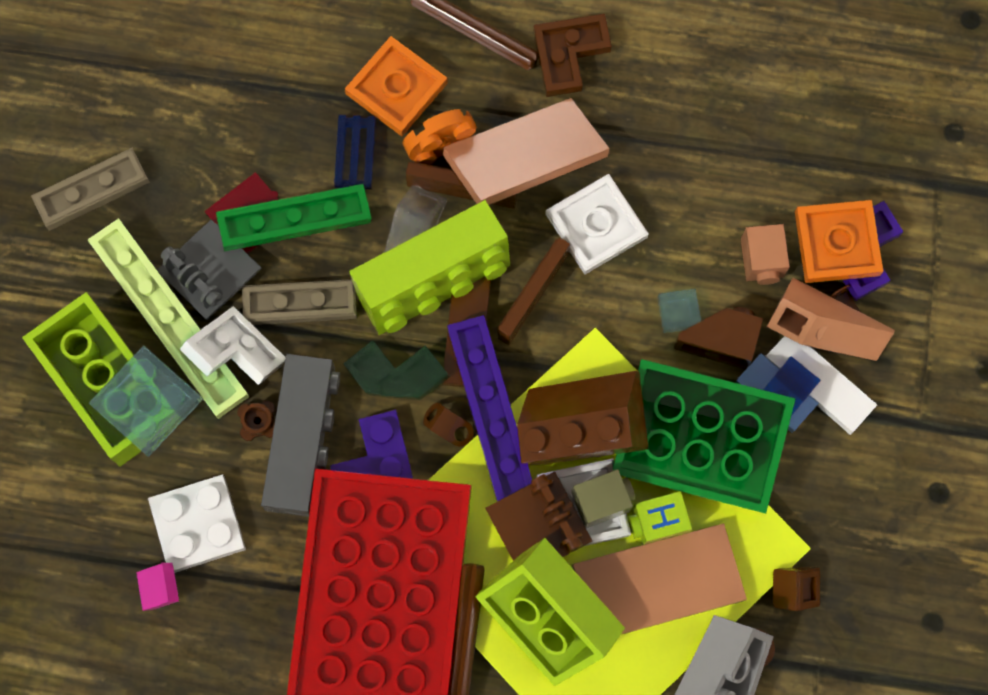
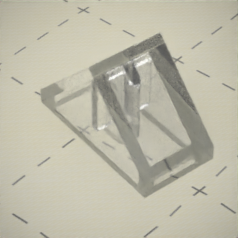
(414, 215)

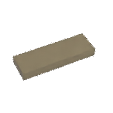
(90, 189)
(299, 302)

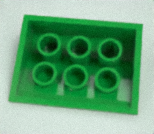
(709, 437)

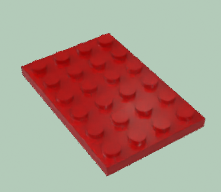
(379, 586)

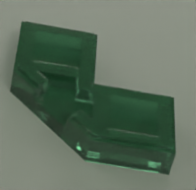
(410, 380)

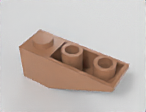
(827, 323)

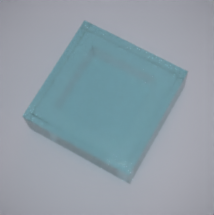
(678, 310)

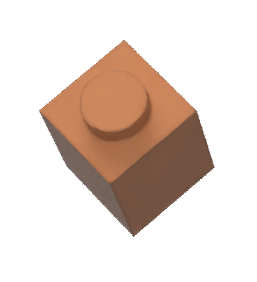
(765, 253)

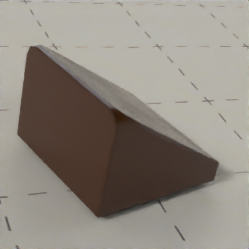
(796, 588)

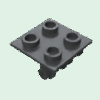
(205, 272)

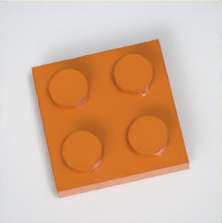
(396, 86)
(838, 241)

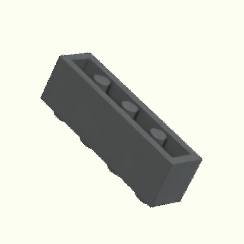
(300, 433)

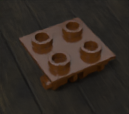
(536, 514)

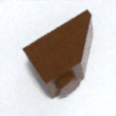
(723, 337)

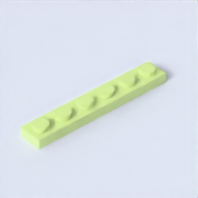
(164, 314)

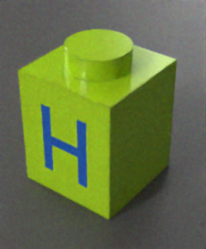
(659, 518)

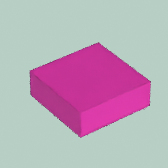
(157, 586)

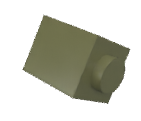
(603, 498)

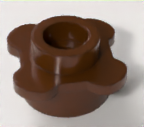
(256, 410)

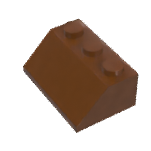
(583, 420)

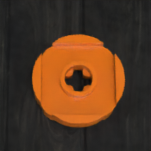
(439, 132)

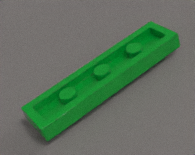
(293, 217)

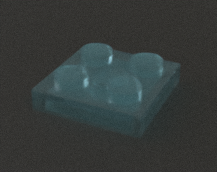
(145, 401)

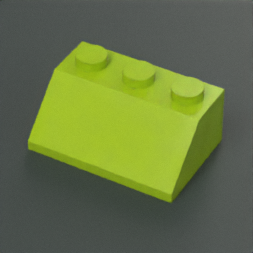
(551, 613)

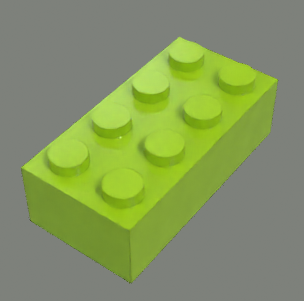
(432, 267)
(81, 357)

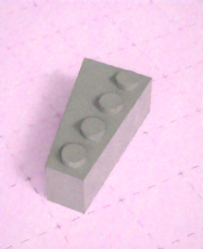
(726, 660)

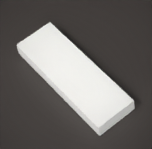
(834, 392)

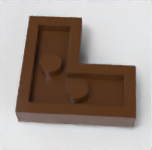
(560, 46)

